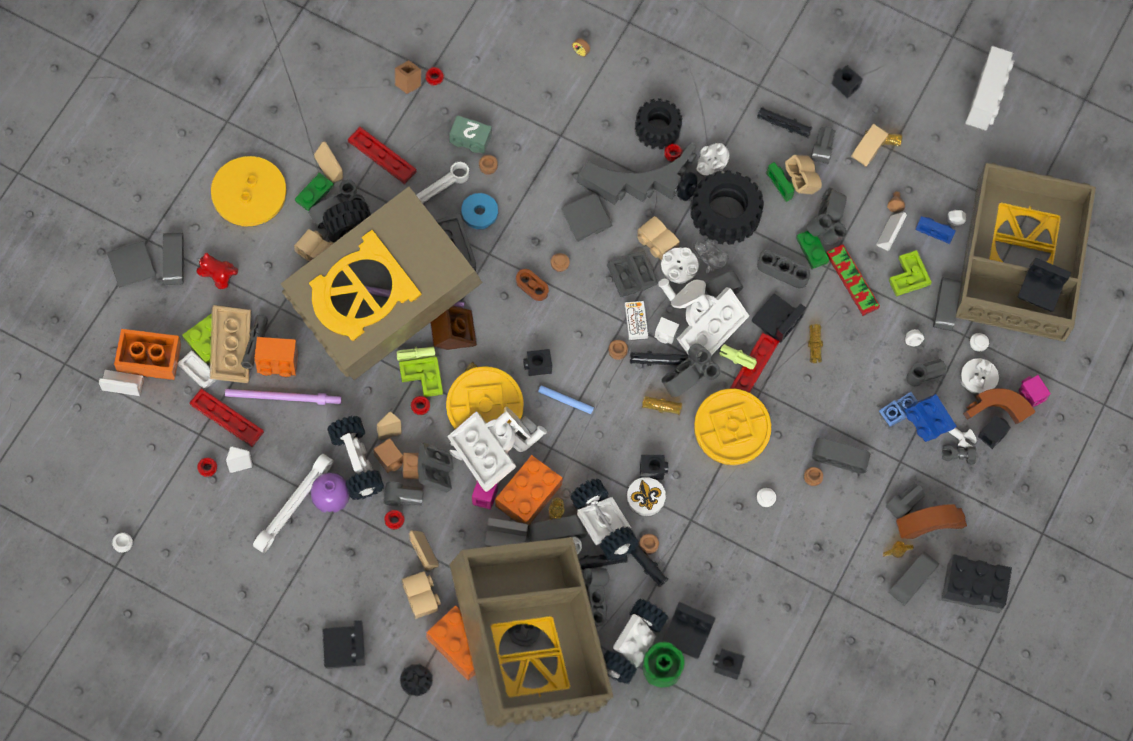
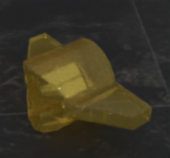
(898, 549)

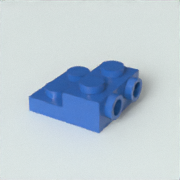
(930, 418)

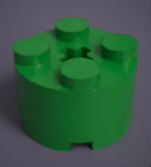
(672, 659)

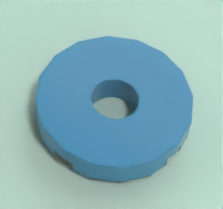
(483, 201)

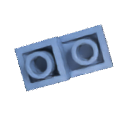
(895, 411)

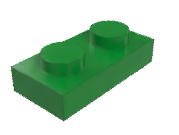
(778, 178)
(314, 192)
(812, 249)

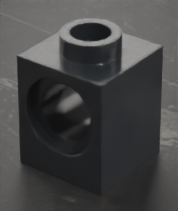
(844, 87)
(540, 355)
(994, 431)
(646, 471)
(736, 659)

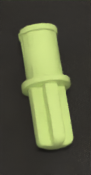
(417, 353)
(738, 357)

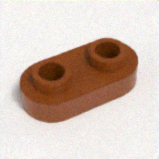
(534, 284)

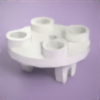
(713, 159)
(687, 261)
(982, 368)

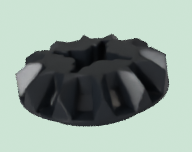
(687, 186)
(519, 638)
(411, 687)

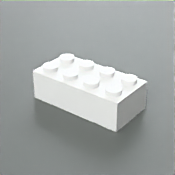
(990, 88)

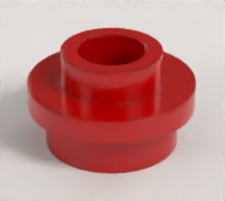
(434, 72)
(672, 148)
(420, 400)
(204, 462)
(394, 514)

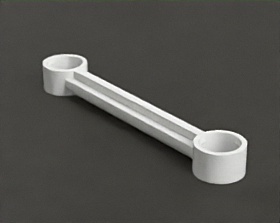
(444, 182)
(266, 537)

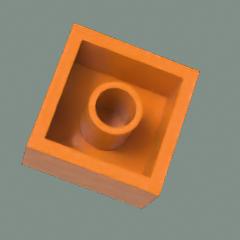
(276, 356)

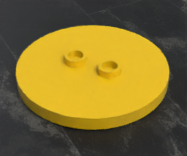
(248, 191)
(484, 391)
(732, 426)

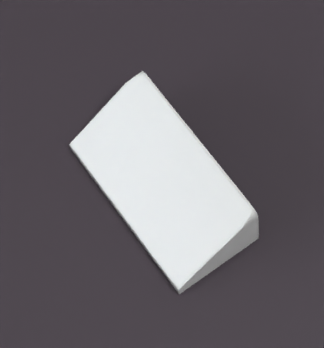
(891, 230)
(238, 459)

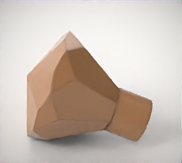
(896, 204)

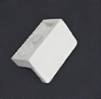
(121, 382)

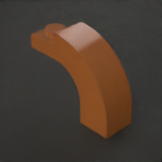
(1010, 401)
(931, 519)

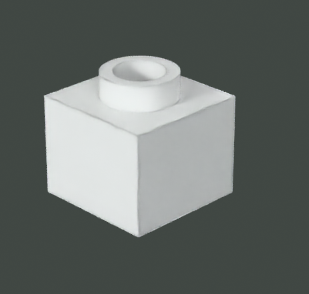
(666, 331)

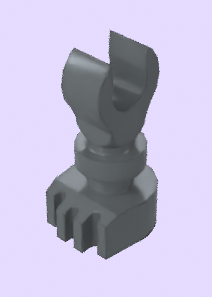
(970, 454)

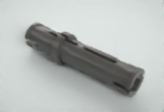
(256, 331)

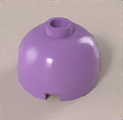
(329, 492)

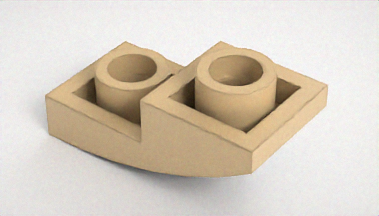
(869, 145)

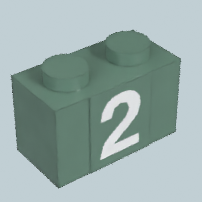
(470, 134)

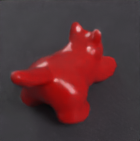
(217, 270)

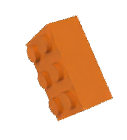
(148, 354)
(528, 491)
(451, 641)

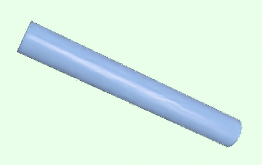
(565, 399)

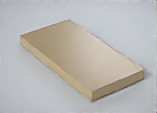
(228, 343)

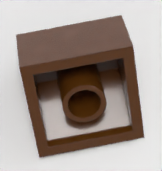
(454, 329)

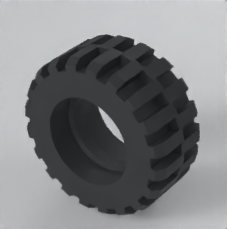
(731, 186)

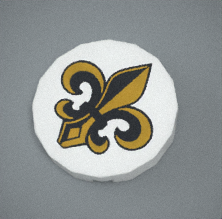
(646, 496)

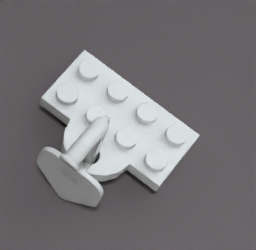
(709, 318)
(487, 445)

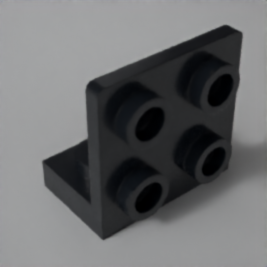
(1043, 284)
(778, 317)
(689, 630)
(344, 646)

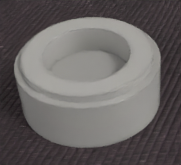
(530, 426)

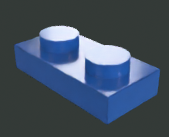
(930, 227)

